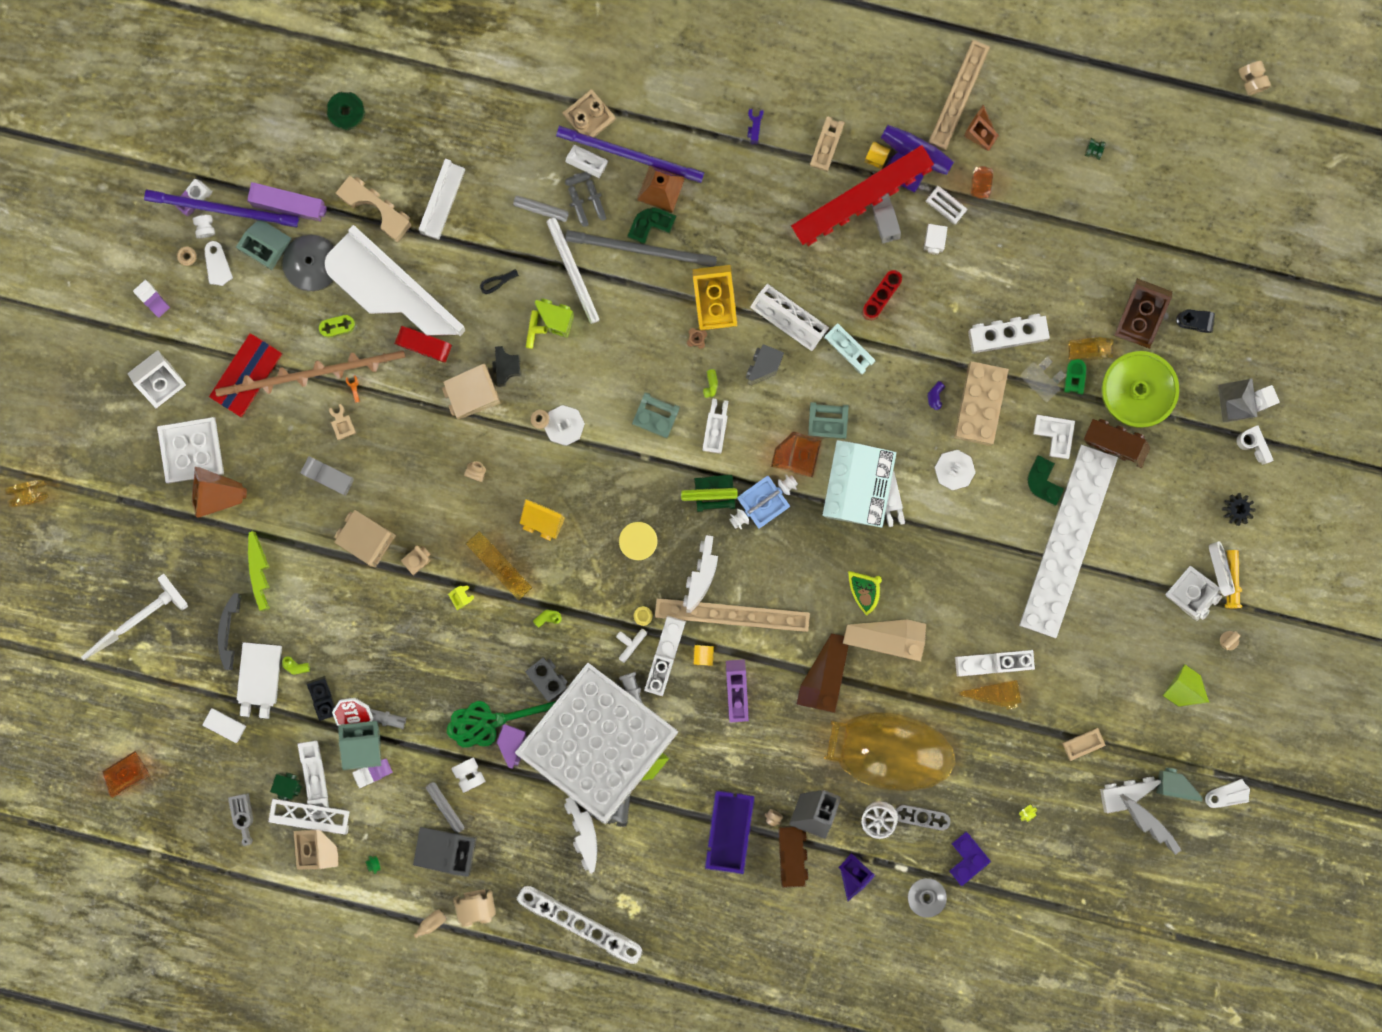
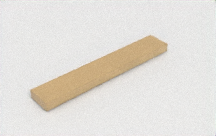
(959, 95)

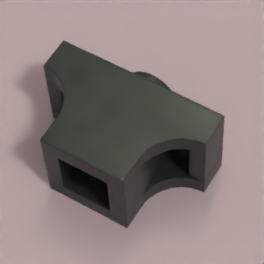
(505, 366)

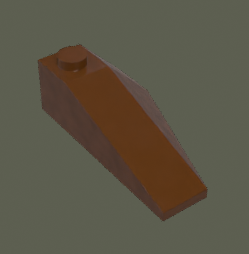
(824, 679)

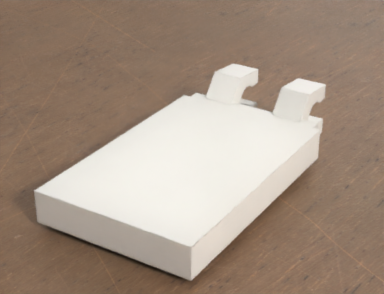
(258, 677)

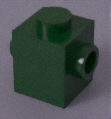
(286, 786)

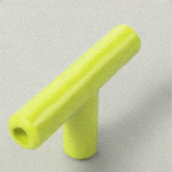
(533, 328)

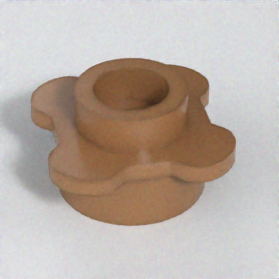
(696, 333)

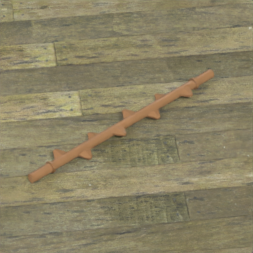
(302, 377)

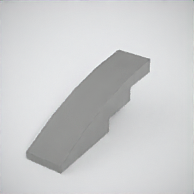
(1146, 821)

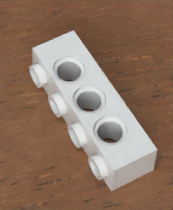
(981, 344)

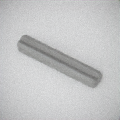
(540, 208)
(445, 807)

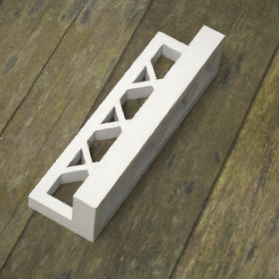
(441, 199)
(787, 318)
(307, 823)

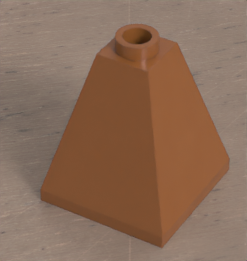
(661, 189)
(214, 492)

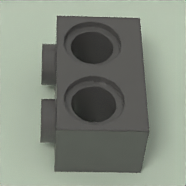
(543, 682)

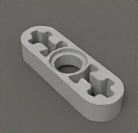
(937, 815)

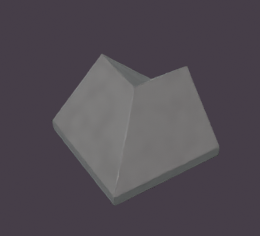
(1237, 400)

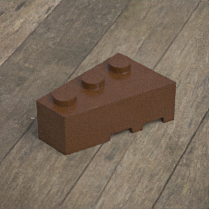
(792, 856)

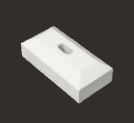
(586, 161)

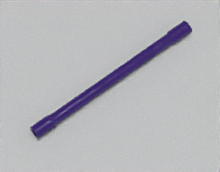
(686, 172)
(160, 197)

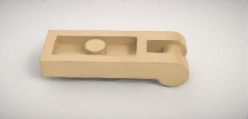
(827, 144)

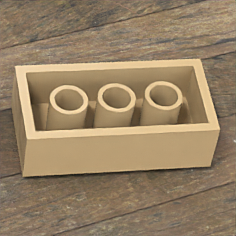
(981, 403)

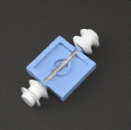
(763, 502)

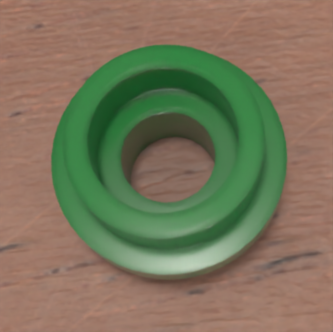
(373, 864)

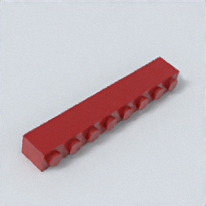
(862, 195)

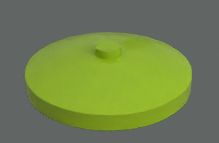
(1140, 389)

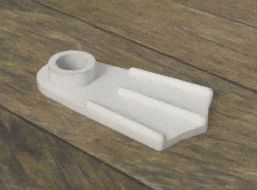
(217, 265)
(1229, 794)

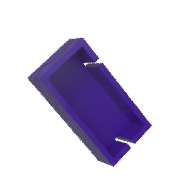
(729, 832)

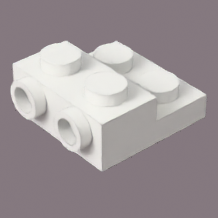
(1194, 594)

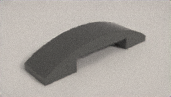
(226, 656)

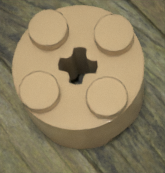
(475, 907)

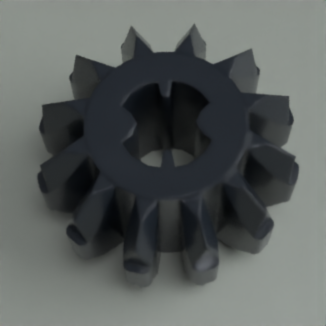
(1245, 508)

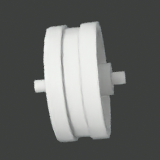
(879, 820)

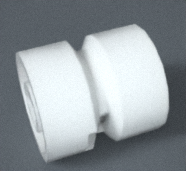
(466, 768)

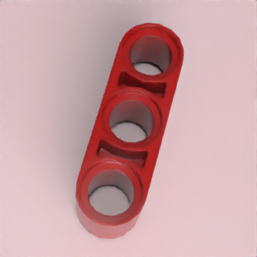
(884, 286)
(423, 344)

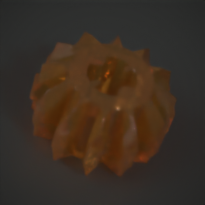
(981, 182)

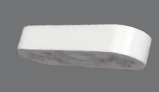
(1221, 569)

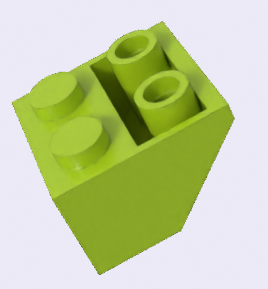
(557, 319)

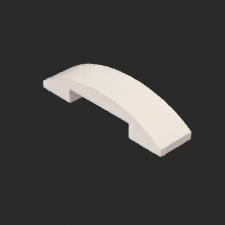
(314, 776)

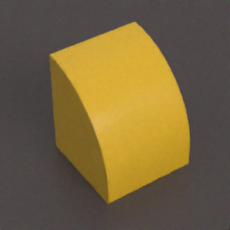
(877, 155)
(703, 655)

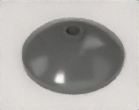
(303, 275)

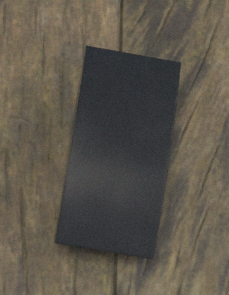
(321, 697)

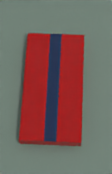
(253, 359)

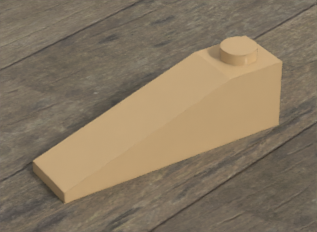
(894, 638)

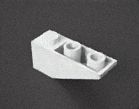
(1111, 793)

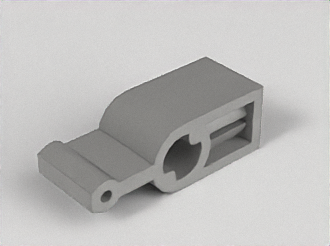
(886, 220)
(327, 475)
(240, 806)

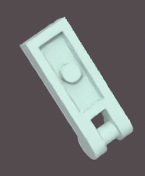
(849, 348)

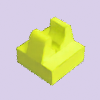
(459, 597)

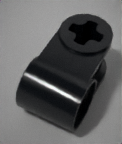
(1199, 320)

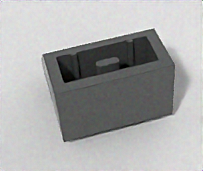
(766, 364)
(815, 812)

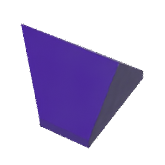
(854, 876)

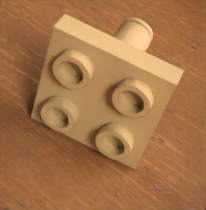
(589, 115)

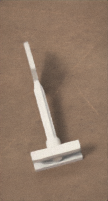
(168, 595)

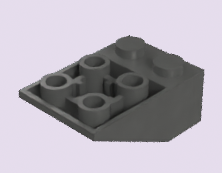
(445, 851)

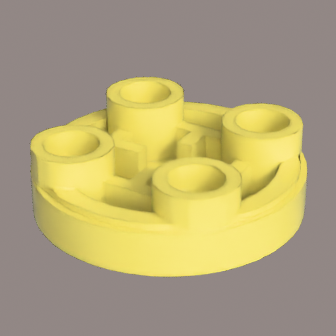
(638, 541)

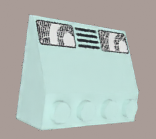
(859, 484)

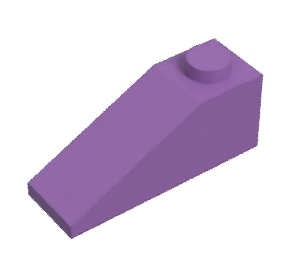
(737, 690)

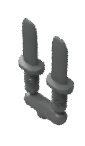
(575, 179)

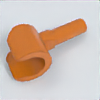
(353, 386)

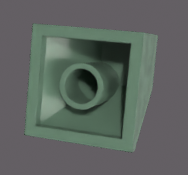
(1176, 785)

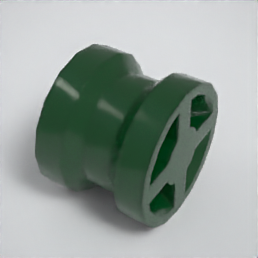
(1095, 149)

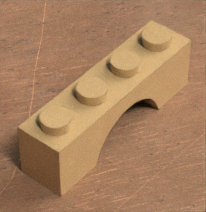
(355, 194)

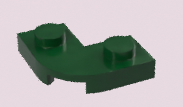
(650, 219)
(1038, 482)

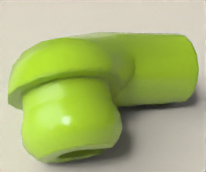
(713, 383)
(547, 616)
(293, 667)

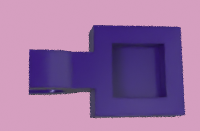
(753, 132)

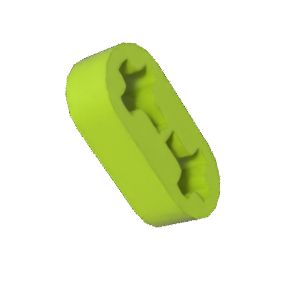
(335, 322)

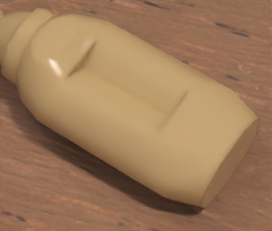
(431, 923)

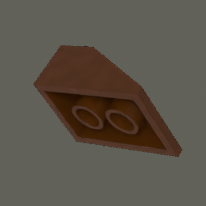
(1143, 313)

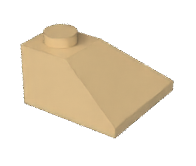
(314, 850)

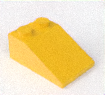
(714, 297)
(541, 520)

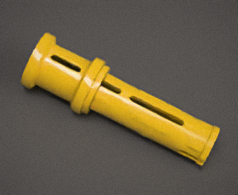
(1233, 600)

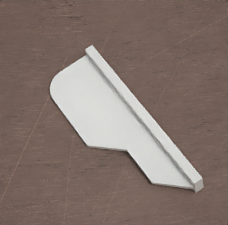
(384, 287)

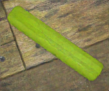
(709, 494)

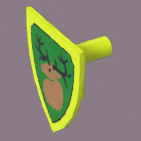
(865, 590)

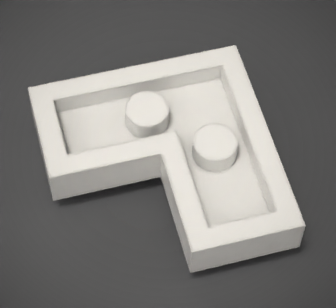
(1060, 431)

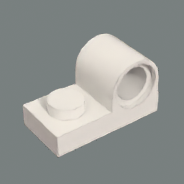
(1262, 452)

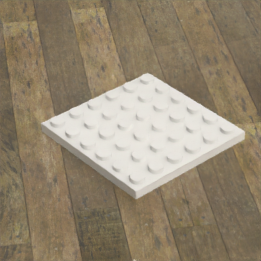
(596, 743)

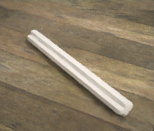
(572, 270)

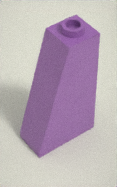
(286, 202)

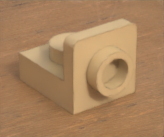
(416, 559)

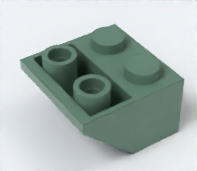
(263, 244)
(360, 745)

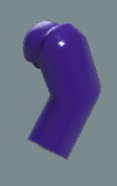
(933, 396)

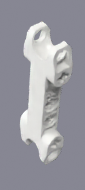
(551, 913)

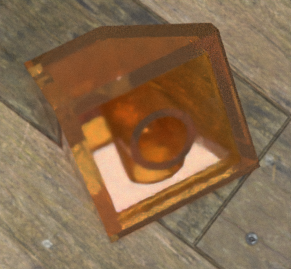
(797, 454)

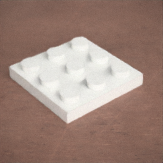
(189, 446)

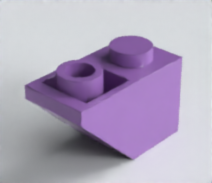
(509, 742)

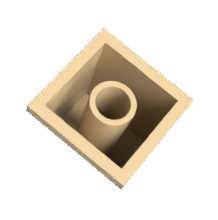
(471, 392)
(364, 538)

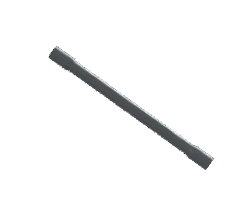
(582, 238)

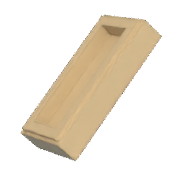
(1083, 744)

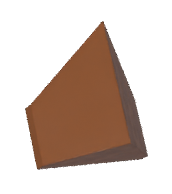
(981, 130)

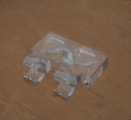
(1040, 382)

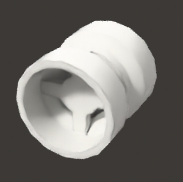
(203, 225)

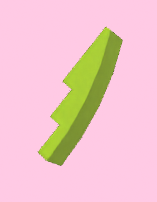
(257, 563)

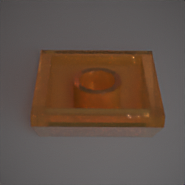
(125, 774)

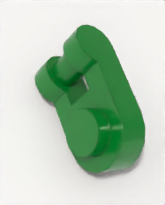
(1077, 370)

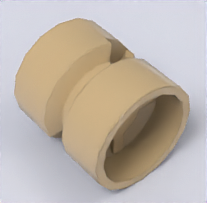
(1254, 78)

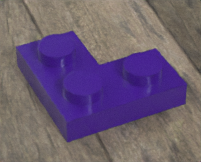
(973, 859)

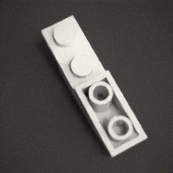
(701, 581)
(665, 655)
(994, 663)
(586, 841)

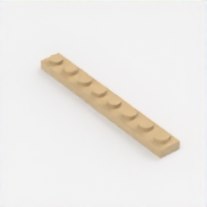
(734, 615)

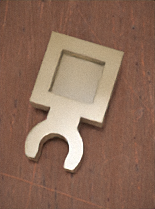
(342, 425)

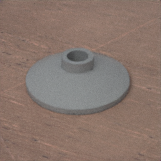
(934, 904)

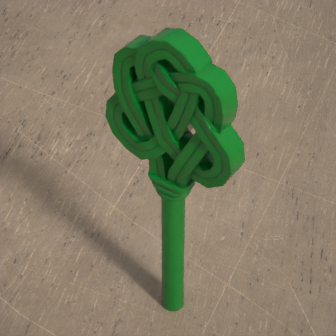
(501, 718)

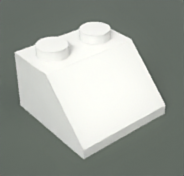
(156, 379)

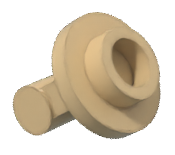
(476, 471)
(1229, 640)

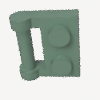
(652, 421)
(828, 426)

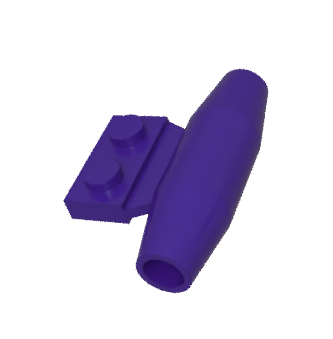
(905, 142)

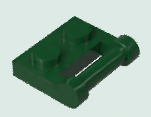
(714, 482)

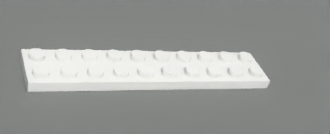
(1068, 541)

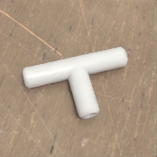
(632, 644)

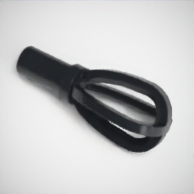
(504, 278)

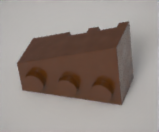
(1117, 441)

